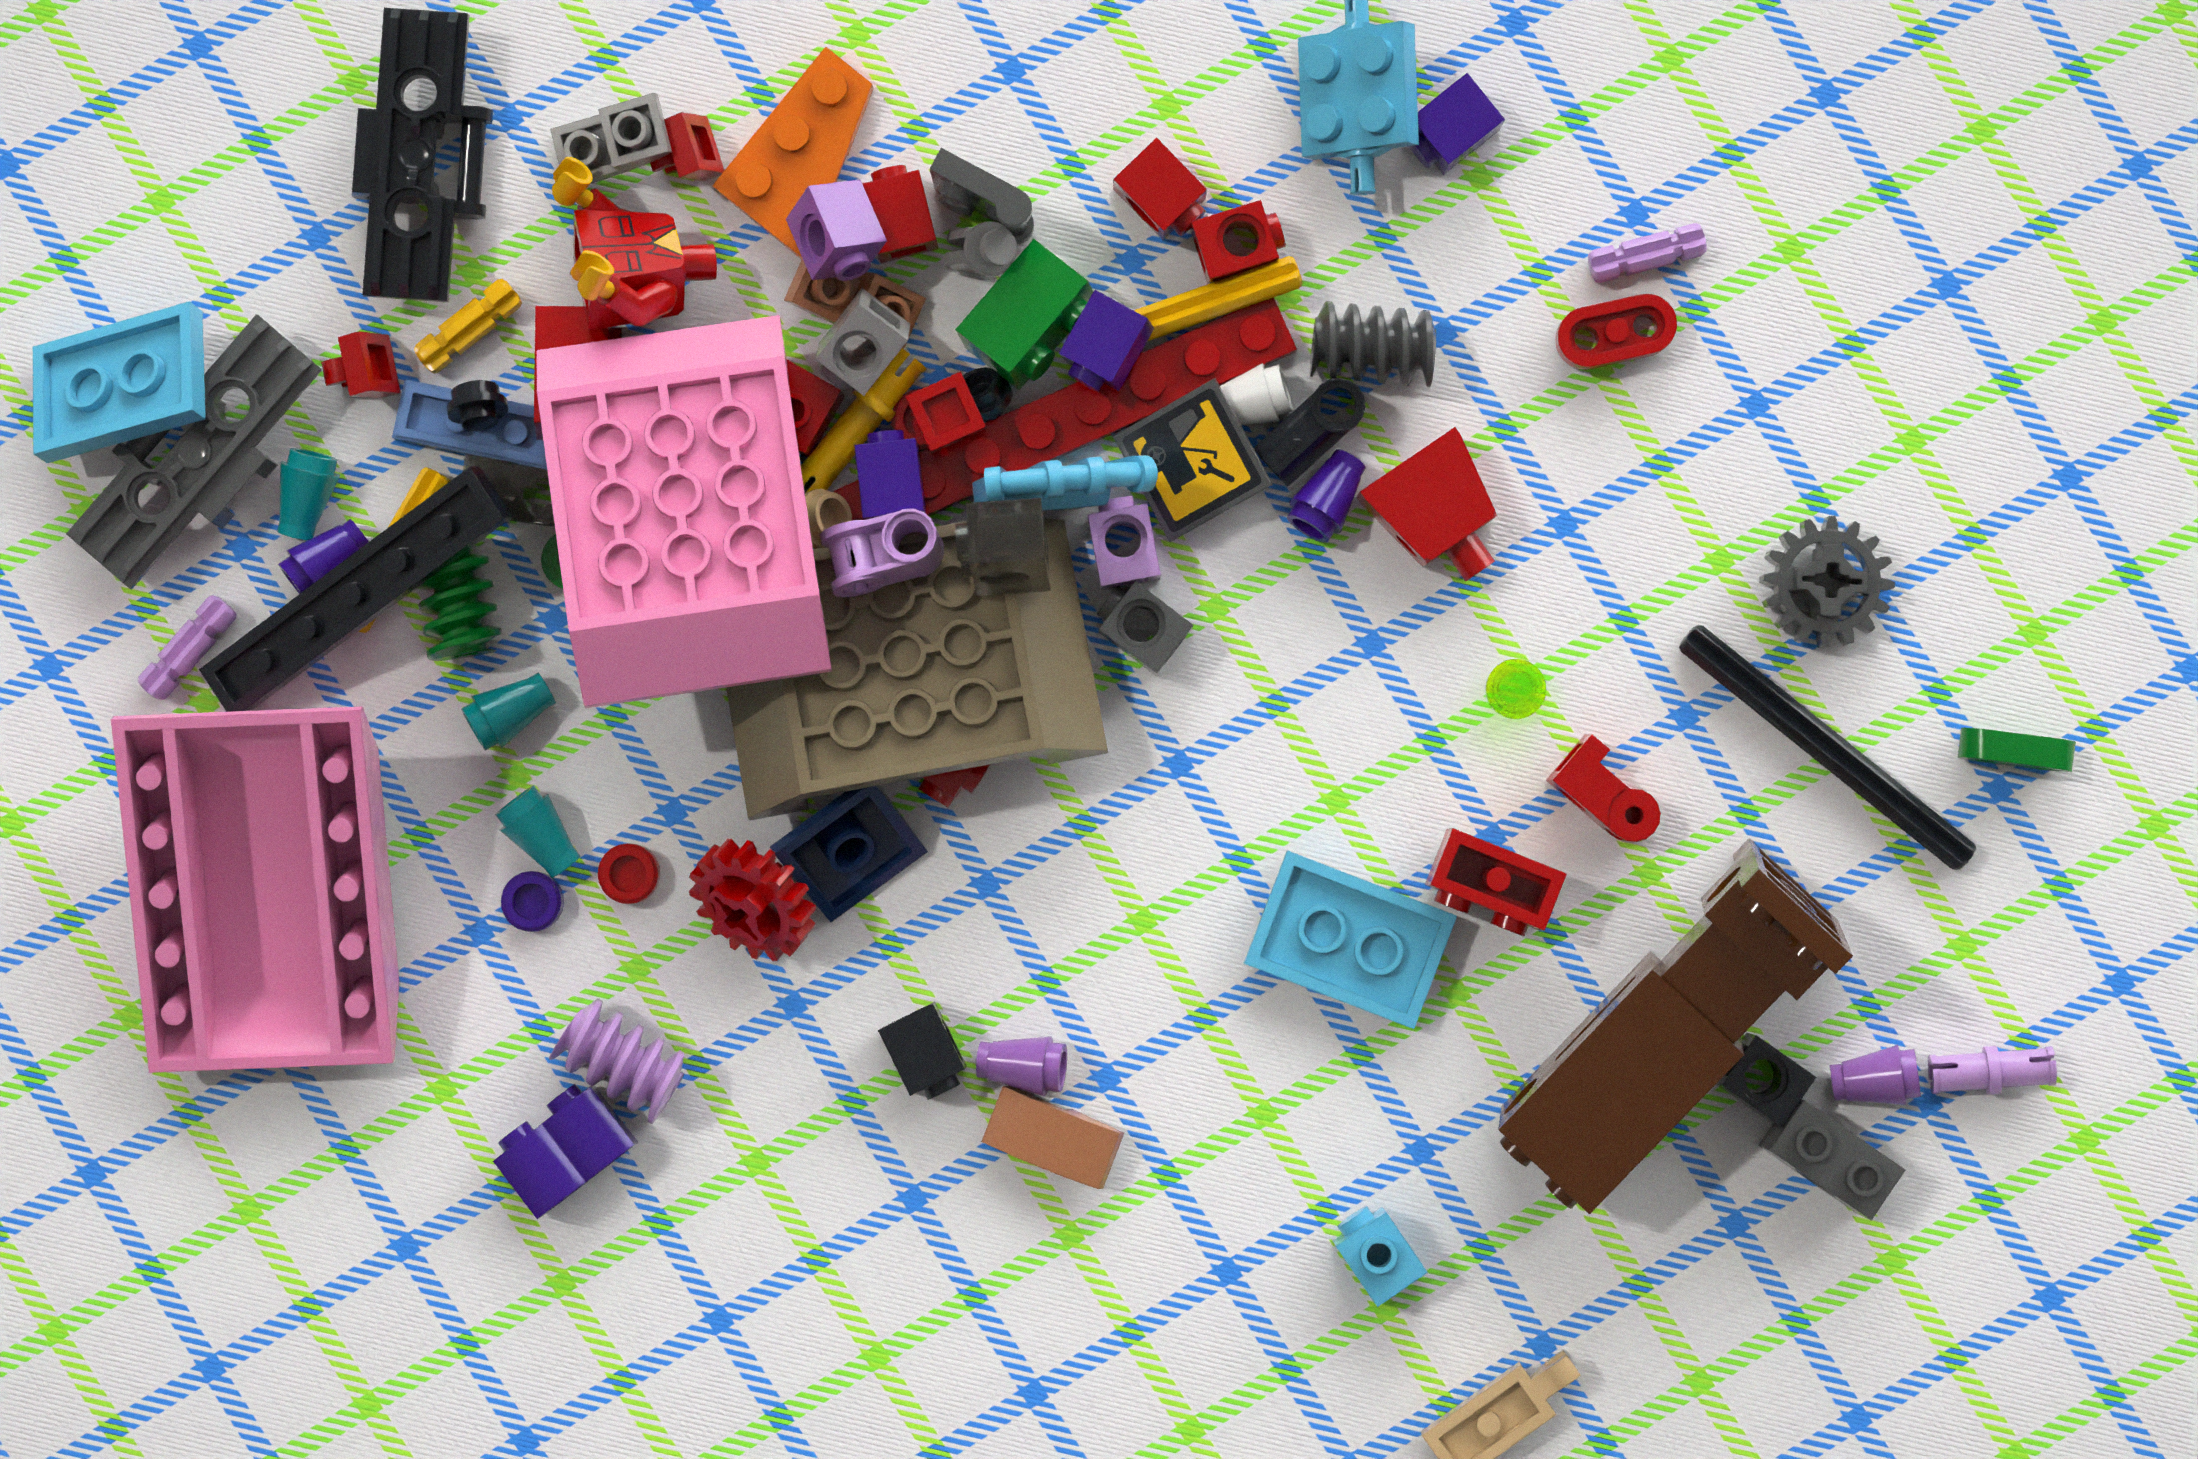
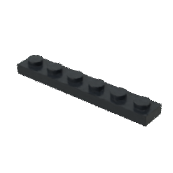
(357, 591)

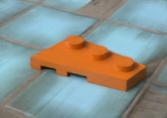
(798, 145)

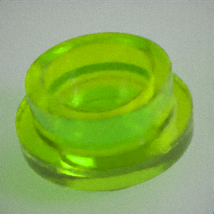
(1515, 689)

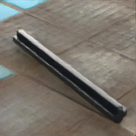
(1827, 747)

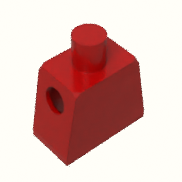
(1435, 505)

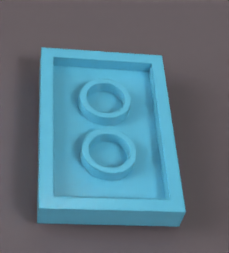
(118, 382)
(1350, 939)

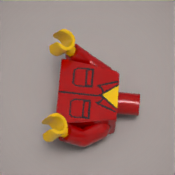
(624, 259)

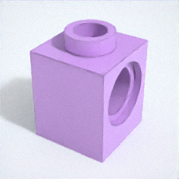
(1123, 571)

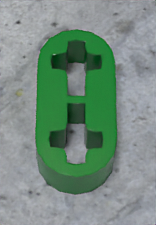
(2016, 749)

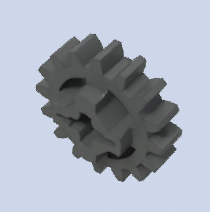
(1830, 555)

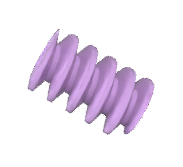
(621, 1059)

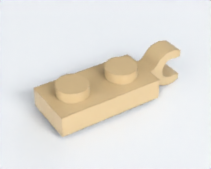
(1500, 1412)

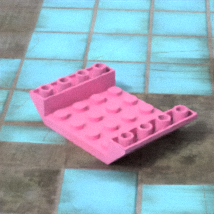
(680, 512)

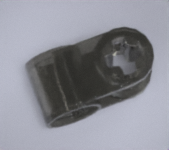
(517, 488)

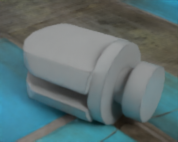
(987, 249)

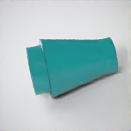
(304, 491)
(507, 710)
(537, 829)

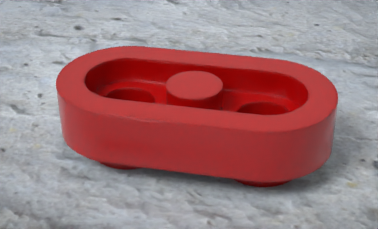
(1614, 331)

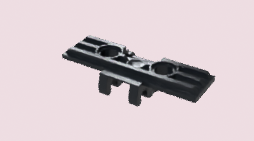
(399, 150)

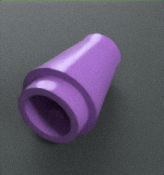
(1025, 1064)
(1878, 1077)

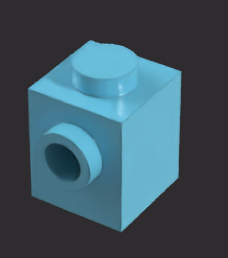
(1378, 1254)

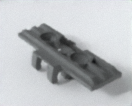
(205, 463)

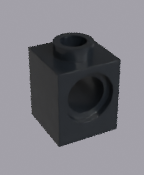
(924, 1051)
(1787, 1087)

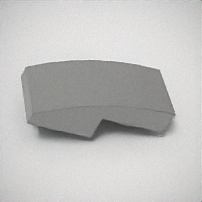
(617, 138)

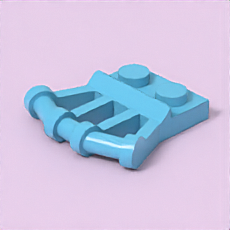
(1069, 486)

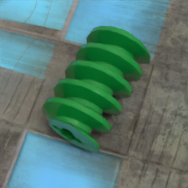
(458, 610)

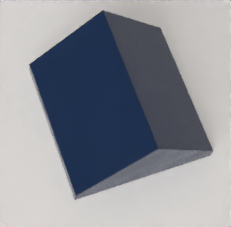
(849, 849)

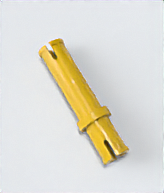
(859, 420)

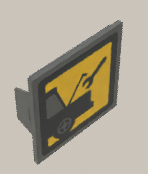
(1199, 458)

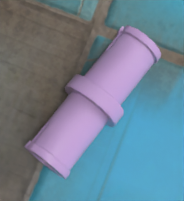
(1992, 1070)

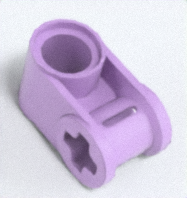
(877, 553)

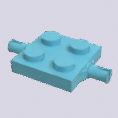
(1358, 92)

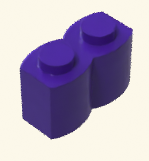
(564, 1150)

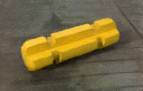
(467, 326)

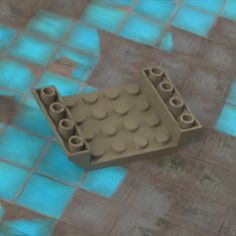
(923, 685)

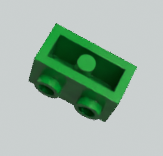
(1026, 315)

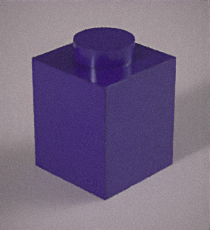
(1455, 125)
(1105, 343)
(889, 474)

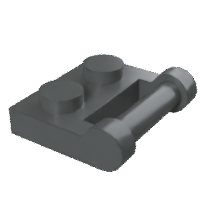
(971, 189)

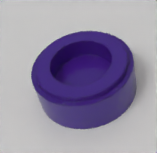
(532, 901)

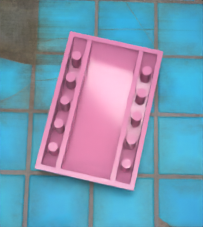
(259, 888)

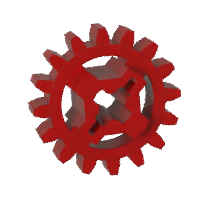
(752, 899)

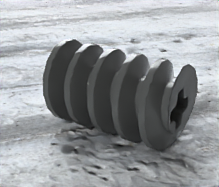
(1374, 343)

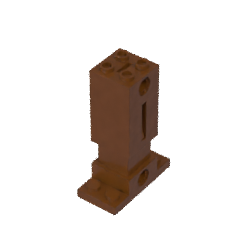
(1669, 1031)

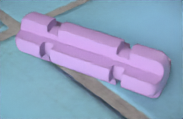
(1647, 253)
(187, 647)

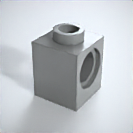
(866, 318)

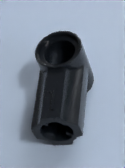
(1306, 433)

